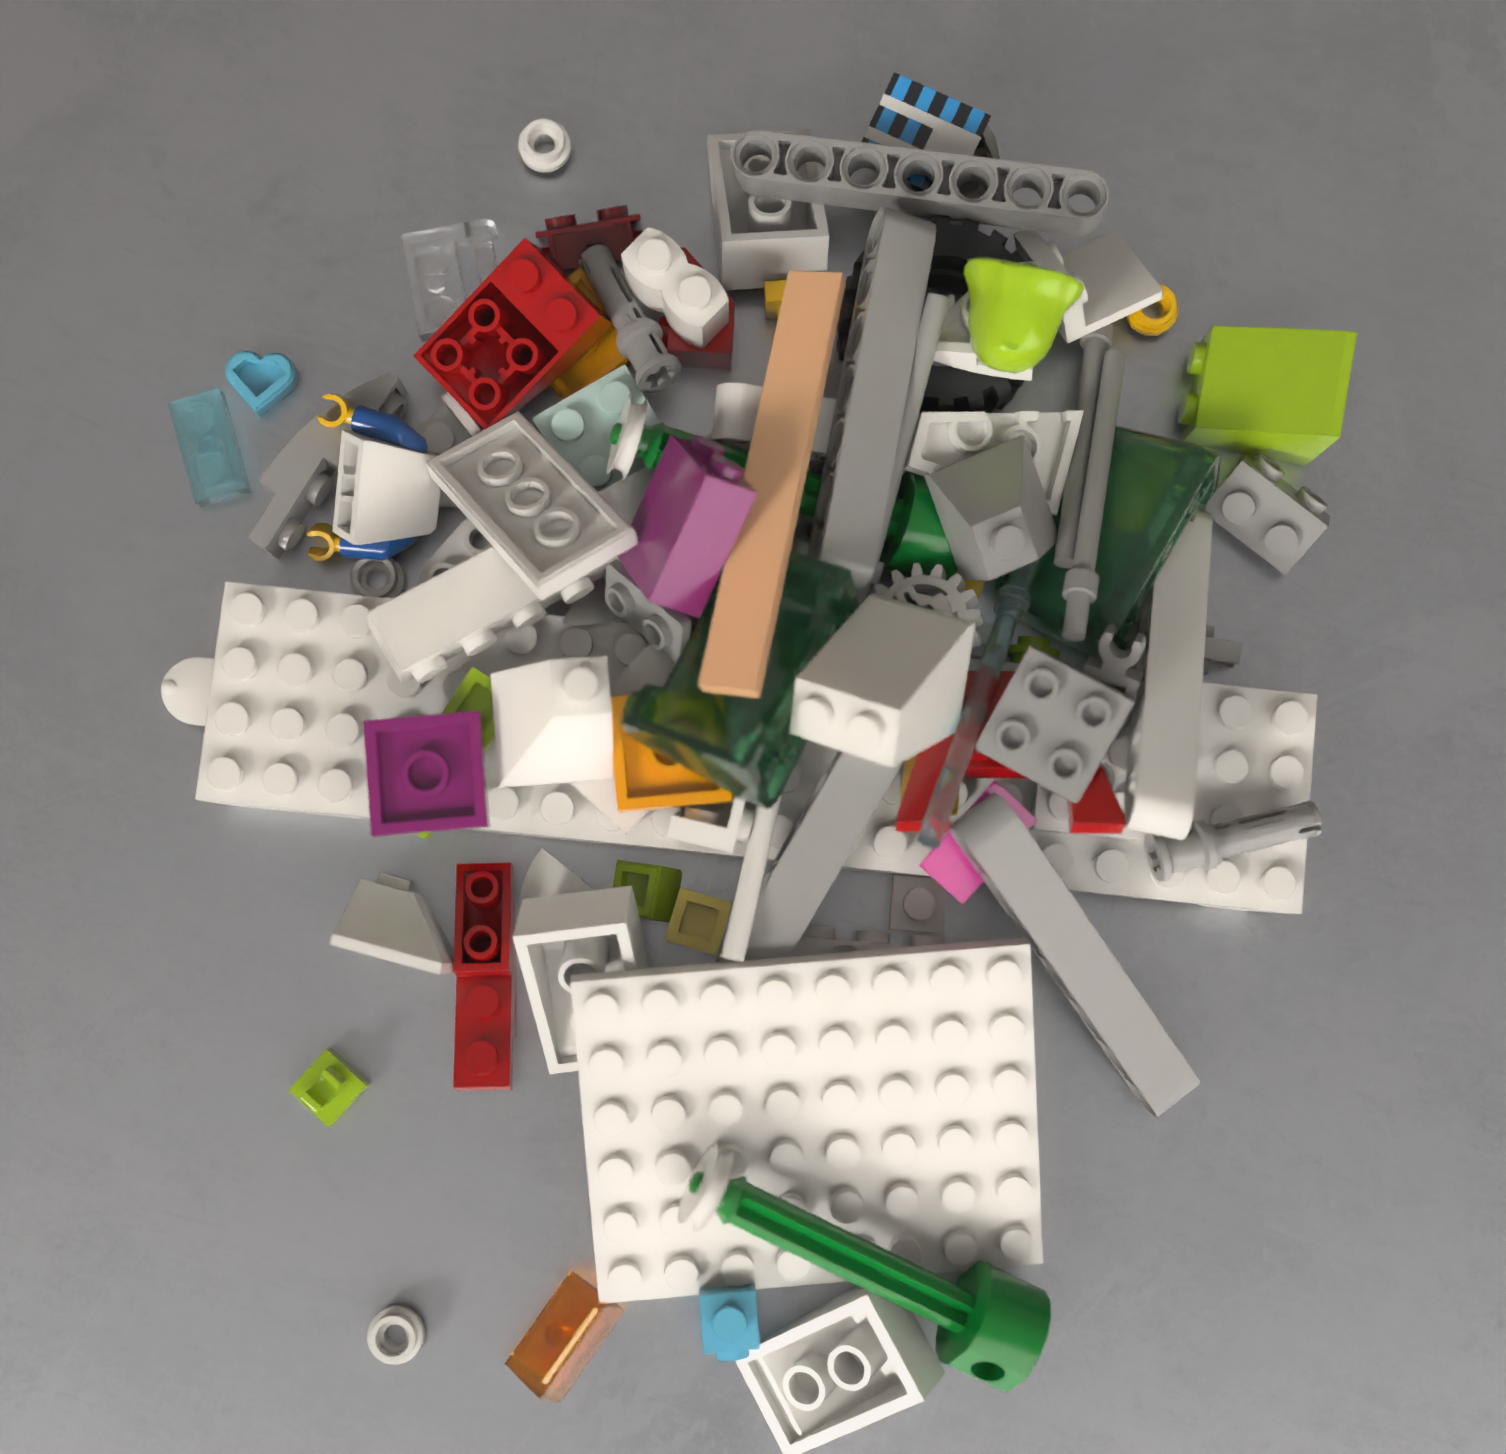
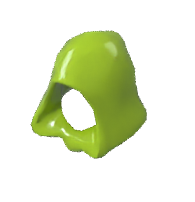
(1016, 311)

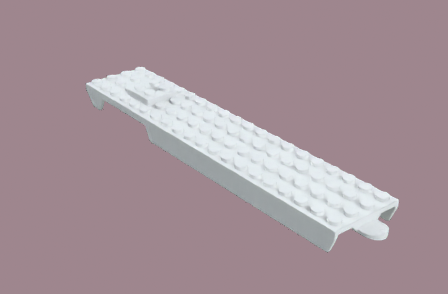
(305, 672)

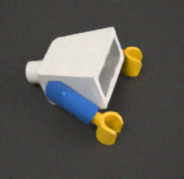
(381, 487)

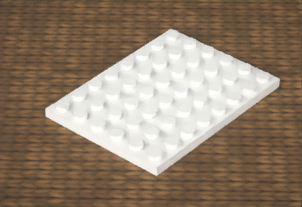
(842, 1081)

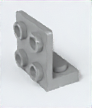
(1054, 724)

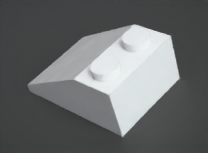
(759, 235)
(567, 938)
(840, 1369)

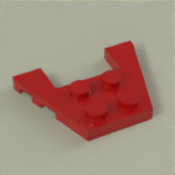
(1093, 814)

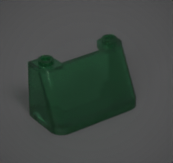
(1148, 503)
(742, 739)

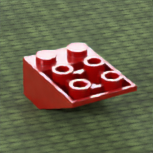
(512, 336)

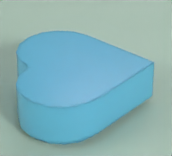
(262, 379)

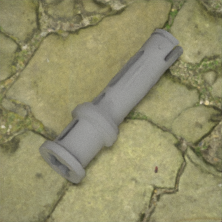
(637, 335)
(1210, 843)

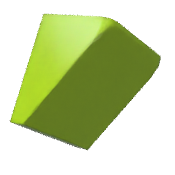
(653, 888)

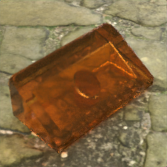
(563, 1339)

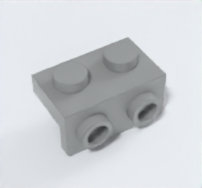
(1268, 511)
(661, 626)

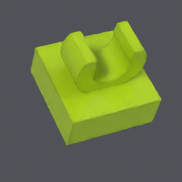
(329, 1087)

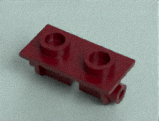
(569, 240)

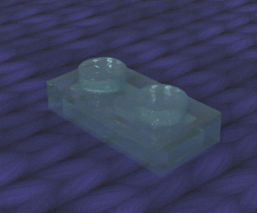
(209, 447)

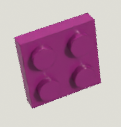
(426, 773)

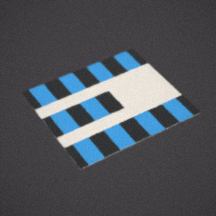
(924, 120)

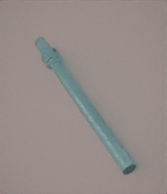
(1010, 610)

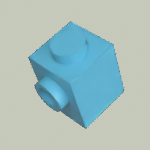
(729, 1321)

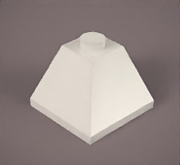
(553, 722)
(393, 926)

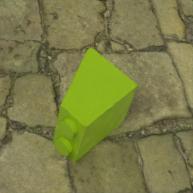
(1268, 390)

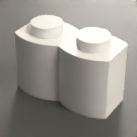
(684, 292)

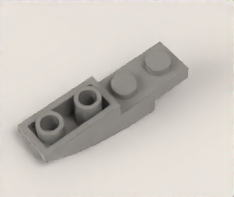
(304, 466)

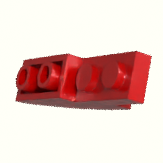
(484, 977)

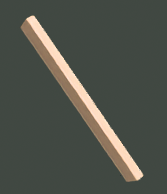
(777, 471)

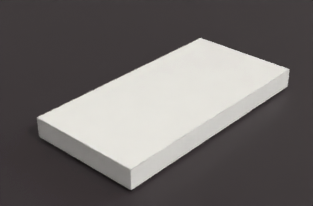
(531, 505)

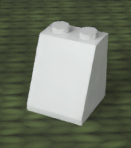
(885, 682)

